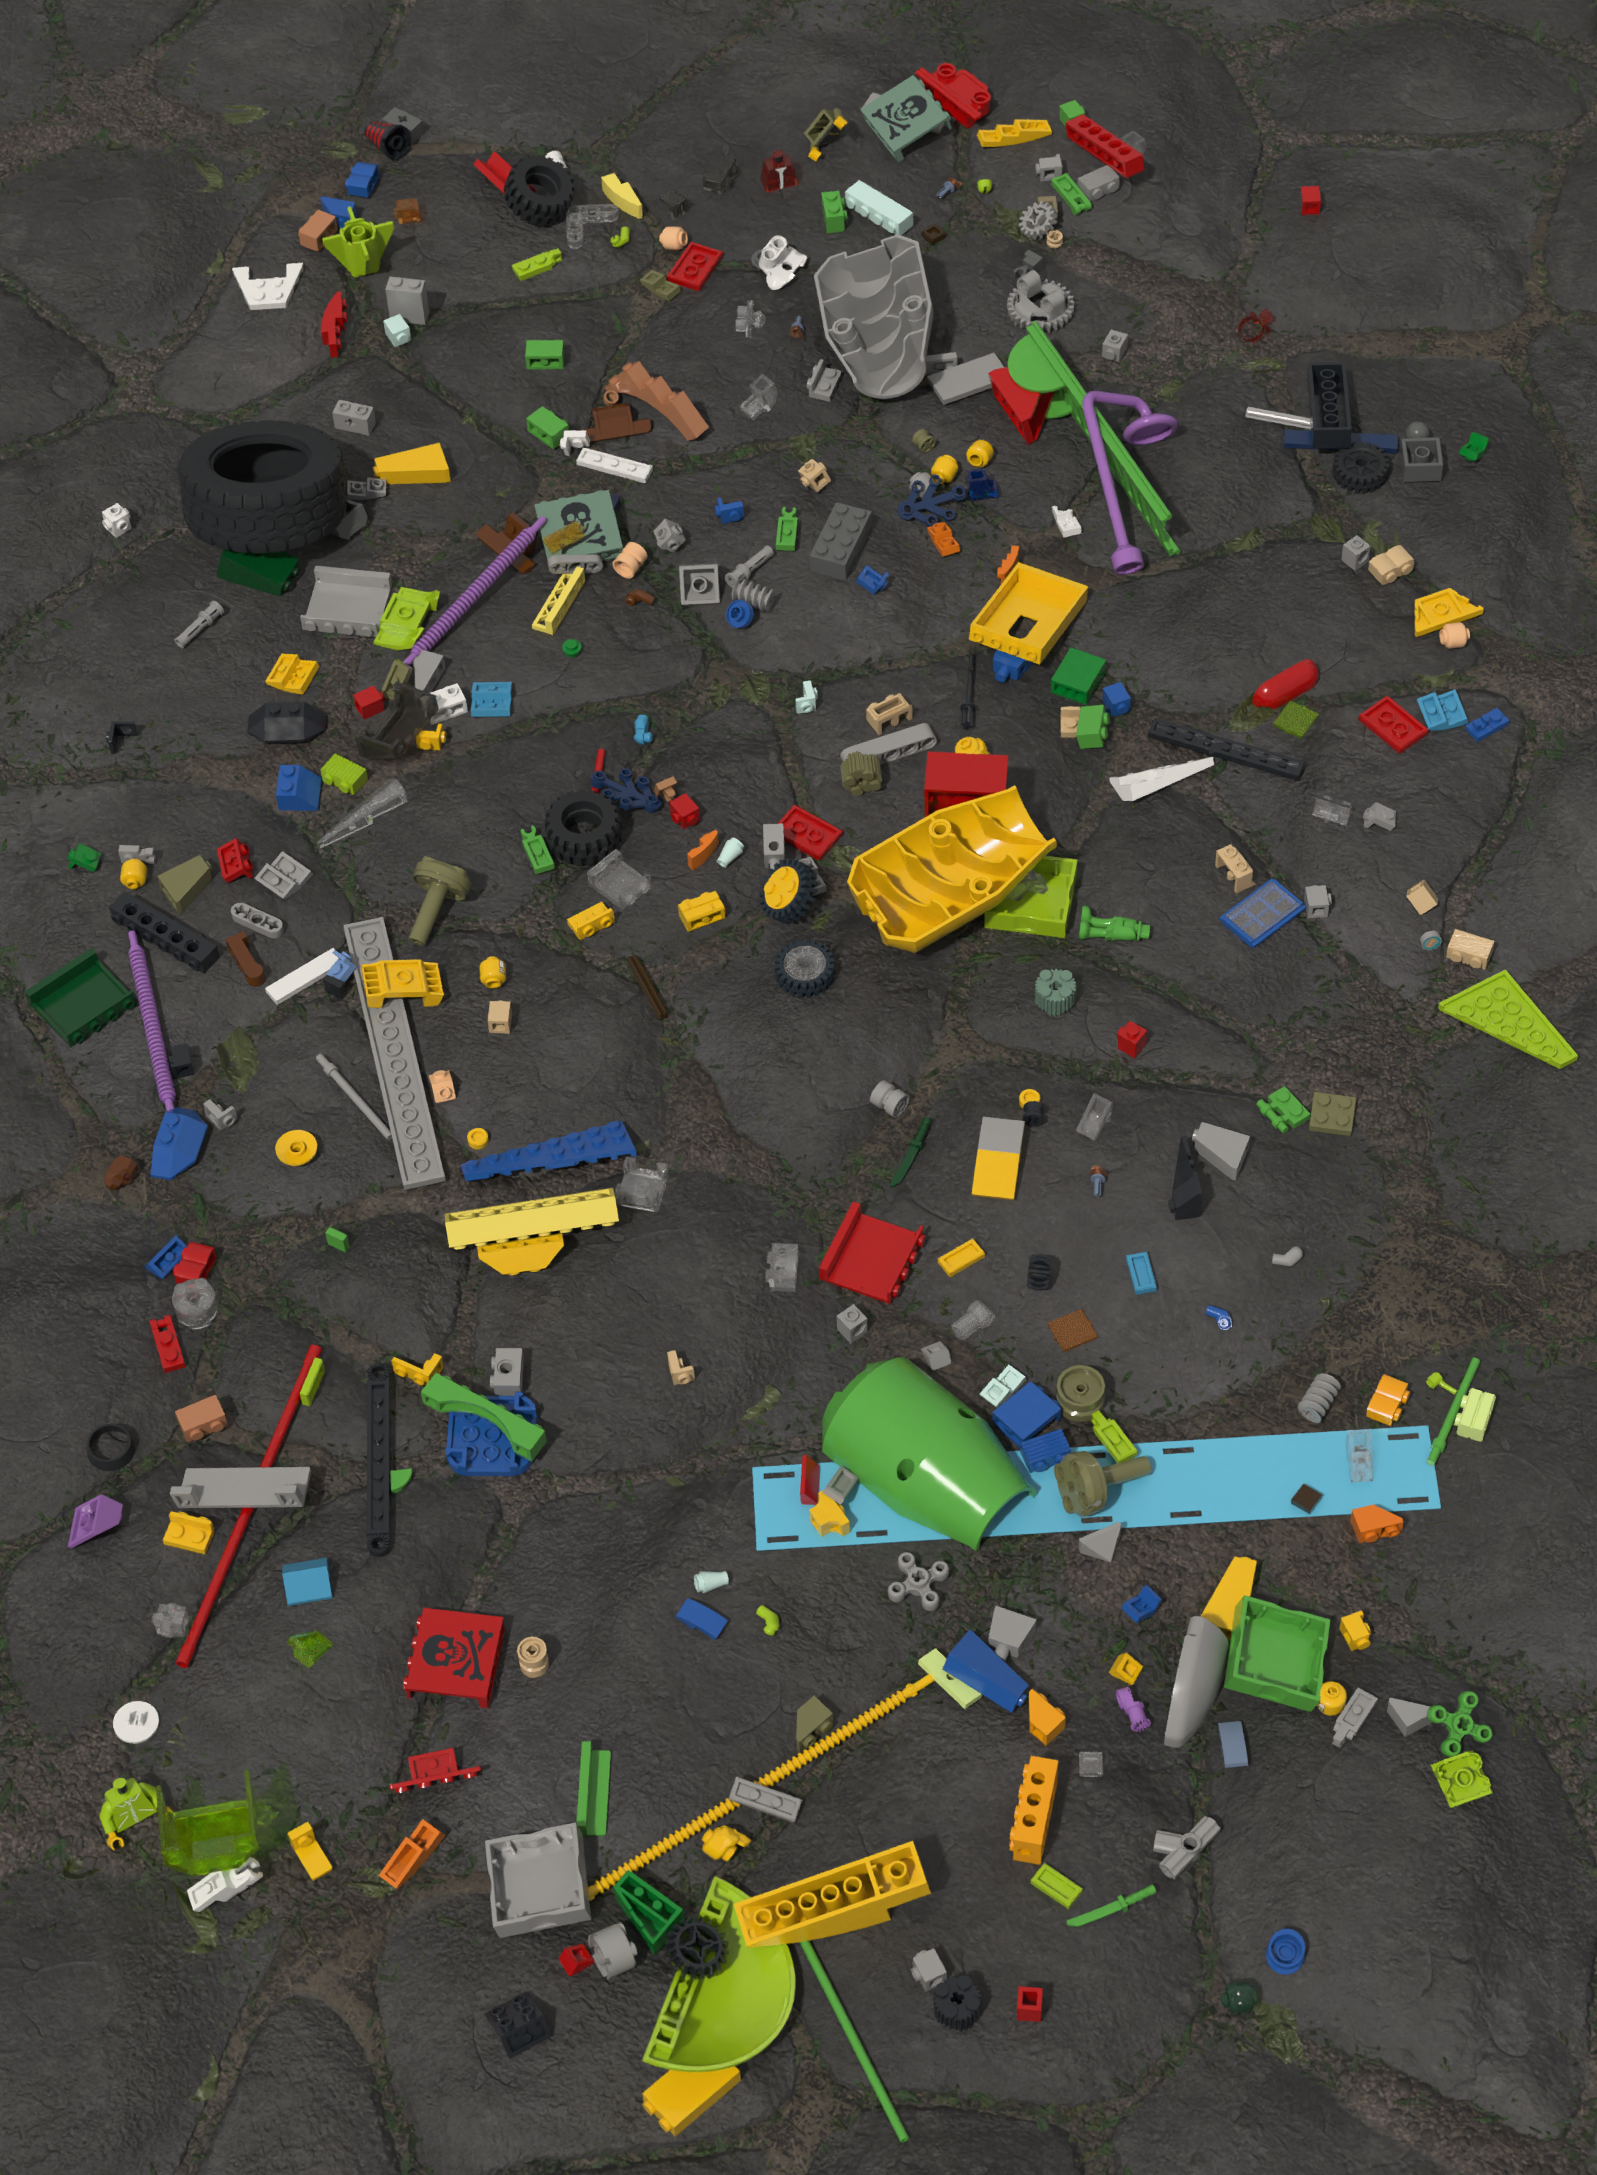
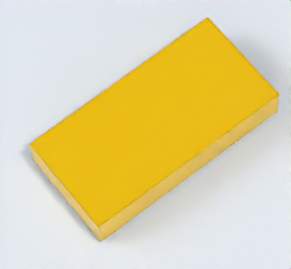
(961, 1257)

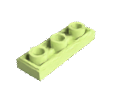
(962, 1693)

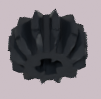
(1038, 1272)

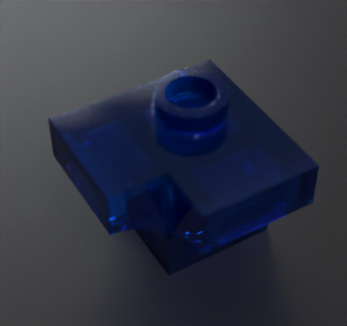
(979, 485)

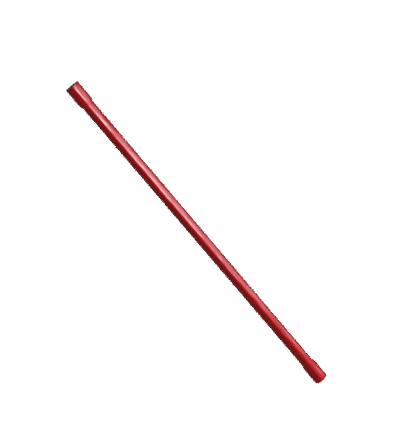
(188, 1649)

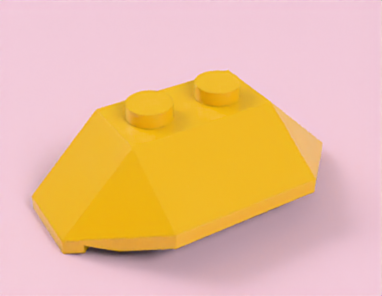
(521, 1254)

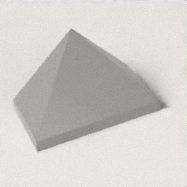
(1101, 1543)

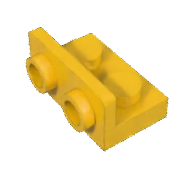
(591, 920)
(189, 1532)

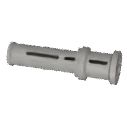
(744, 570)
(204, 619)

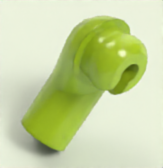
(771, 1618)

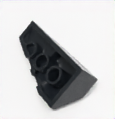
(1186, 1189)

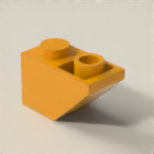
(1044, 1719)

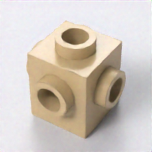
(814, 475)

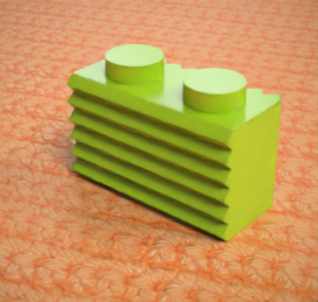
(344, 774)

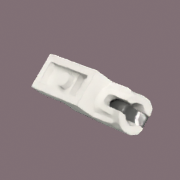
(224, 1884)

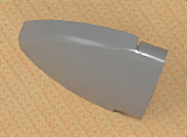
(1197, 1679)

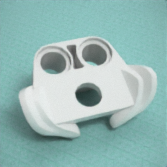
(774, 256)

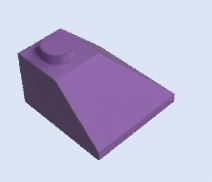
(94, 1518)

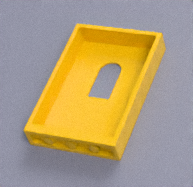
(1034, 595)

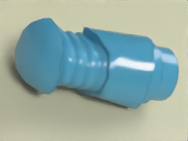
(641, 727)

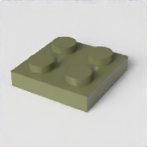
(1332, 1114)

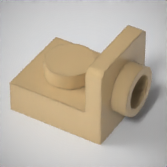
(1069, 721)
(679, 1373)

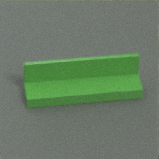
(593, 1790)

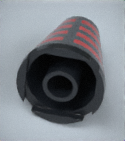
(389, 138)

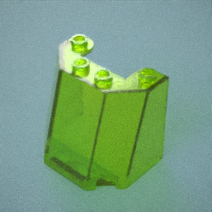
(209, 1836)

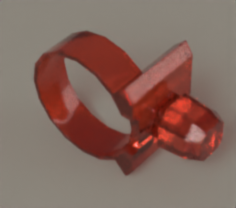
(1264, 317)

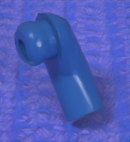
(1222, 1317)

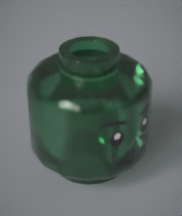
(1239, 1997)

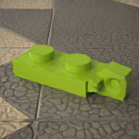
(537, 264)
(1113, 1438)

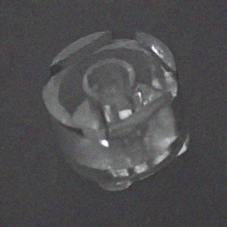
(195, 1303)

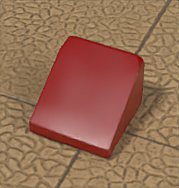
(575, 1959)

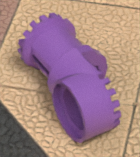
(1133, 1709)

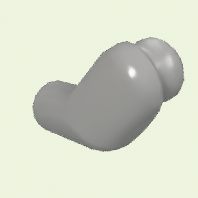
(1289, 1258)

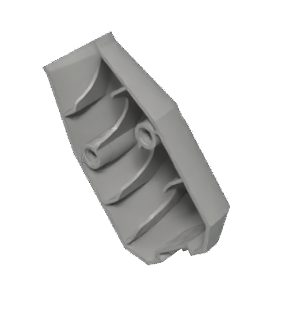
(878, 315)

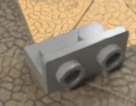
(823, 382)

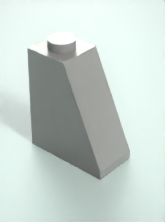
(1221, 1148)

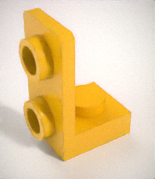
(418, 1375)
(309, 1851)

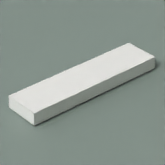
(614, 465)
(301, 977)

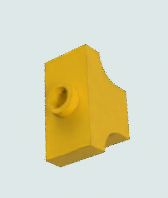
(829, 1516)

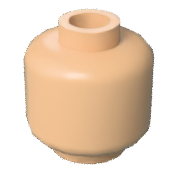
(673, 238)
(1454, 635)

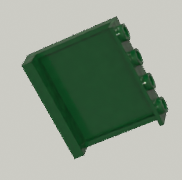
(80, 998)

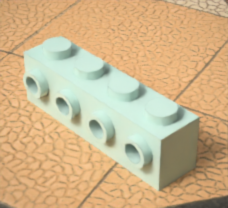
(878, 208)

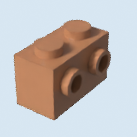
(317, 227)
(201, 1418)

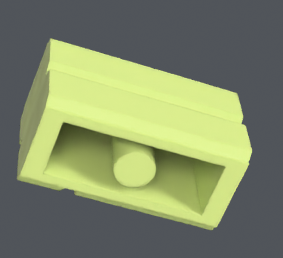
(1475, 1415)

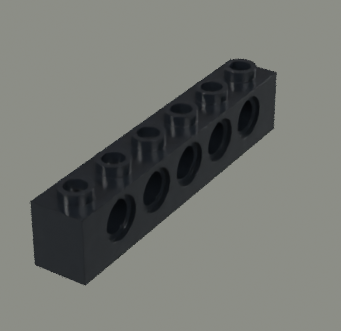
(164, 932)

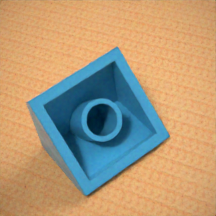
(307, 1581)

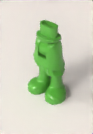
(1112, 929)

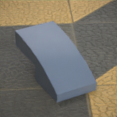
(1232, 1744)

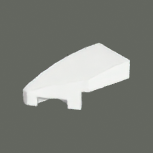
(1066, 522)

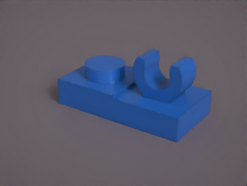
(1487, 725)

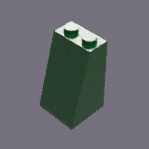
(261, 571)

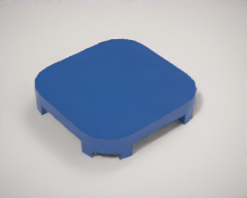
(480, 1447)

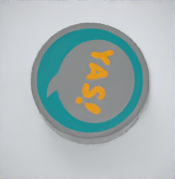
(1430, 940)

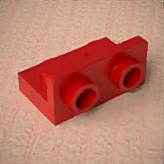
(235, 860)

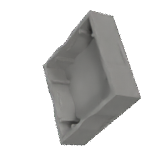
(538, 1880)

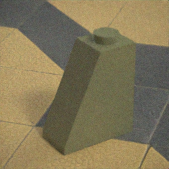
(185, 882)

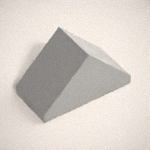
(1408, 1715)

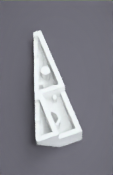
(1142, 783)

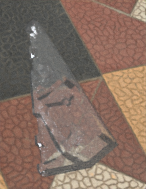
(380, 801)

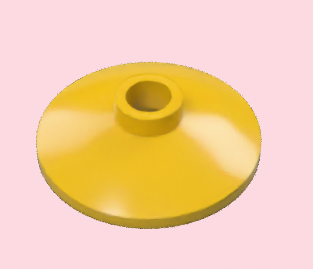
(296, 1141)

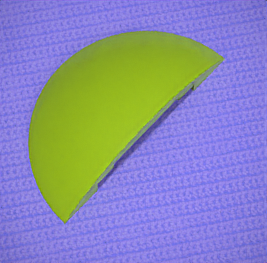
(736, 2011)

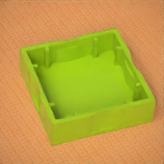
(1038, 912)

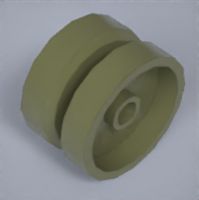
(1080, 1393)

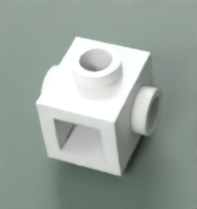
(116, 520)

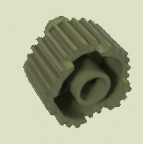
(861, 773)

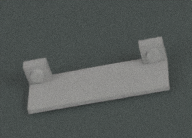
(242, 1487)

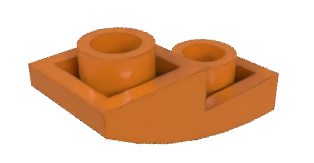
(942, 539)
(1009, 564)
(701, 854)

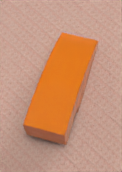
(411, 1854)

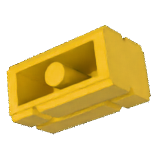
(701, 910)

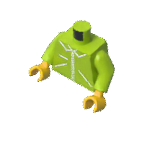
(126, 1806)

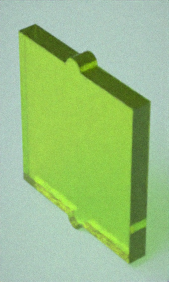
(1295, 719)

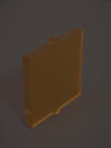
(1072, 1330)

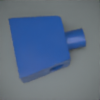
(1009, 666)

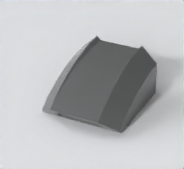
(353, 520)

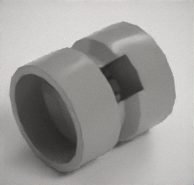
(891, 1099)

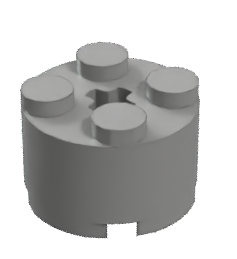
(612, 1950)

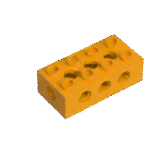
(1034, 1810)

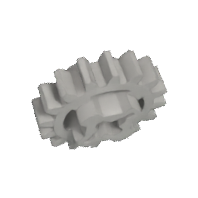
(1038, 220)

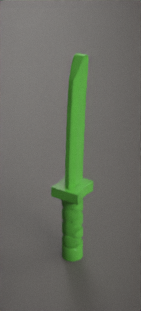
(1120, 1904)

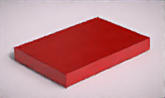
(695, 266)
(1393, 724)
(809, 833)

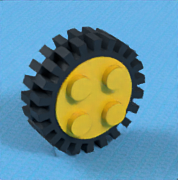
(788, 891)

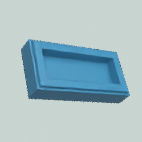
(1141, 1273)

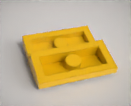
(292, 674)

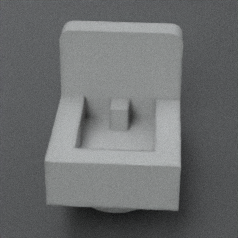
(1379, 815)

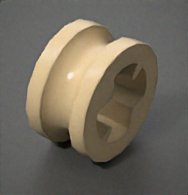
(1054, 234)

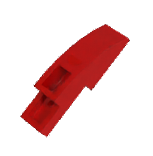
(333, 323)

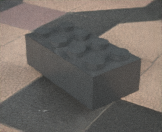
(840, 541)

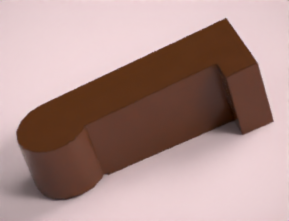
(252, 971)

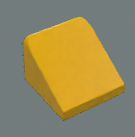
(1126, 1668)

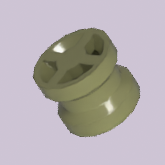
(923, 440)

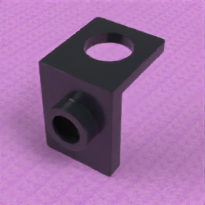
(115, 731)

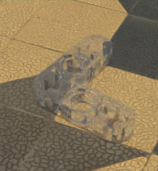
(579, 219)

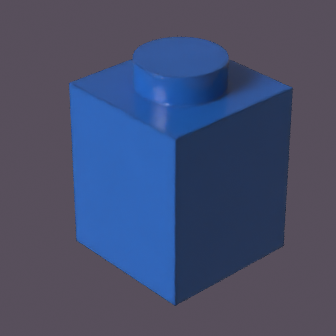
(1116, 699)

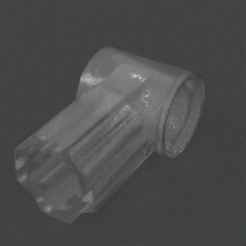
(977, 1316)

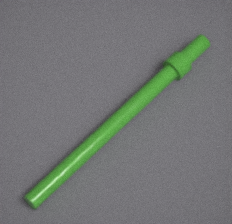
(1438, 1444)

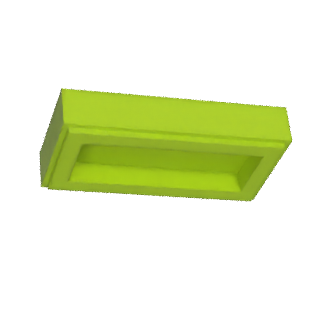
(312, 1382)
(1056, 1886)

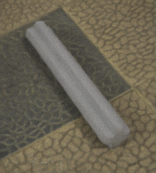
(1278, 417)

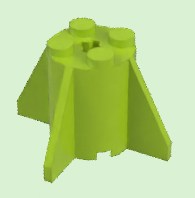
(360, 244)

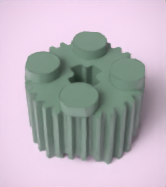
(1055, 991)

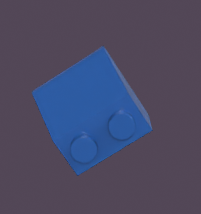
(297, 789)

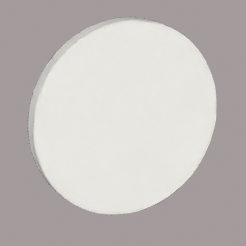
(136, 1722)

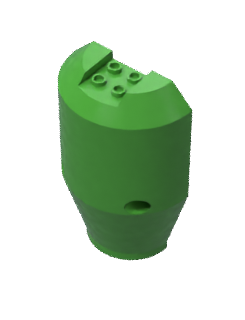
(921, 1450)

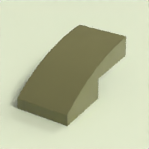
(659, 286)

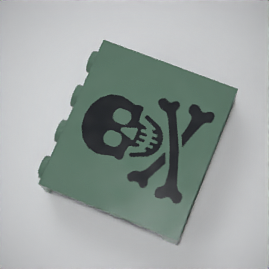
(904, 115)
(597, 523)

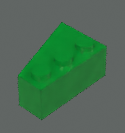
(647, 1910)

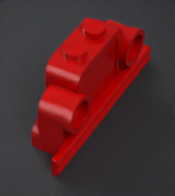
(958, 93)

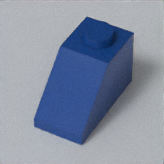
(339, 209)

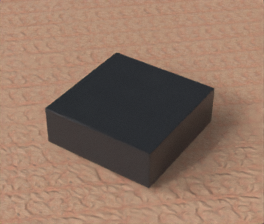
(334, 987)

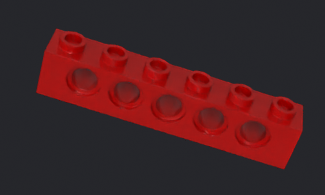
(1104, 146)

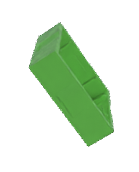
(1277, 1653)

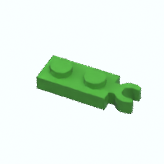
(787, 530)
(537, 851)

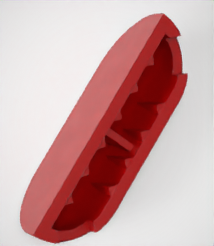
(1287, 685)

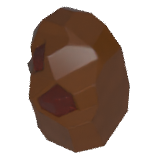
(120, 1172)

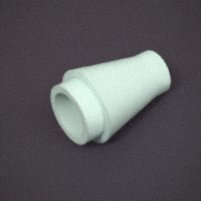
(730, 851)
(709, 1581)

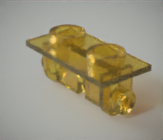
(563, 537)

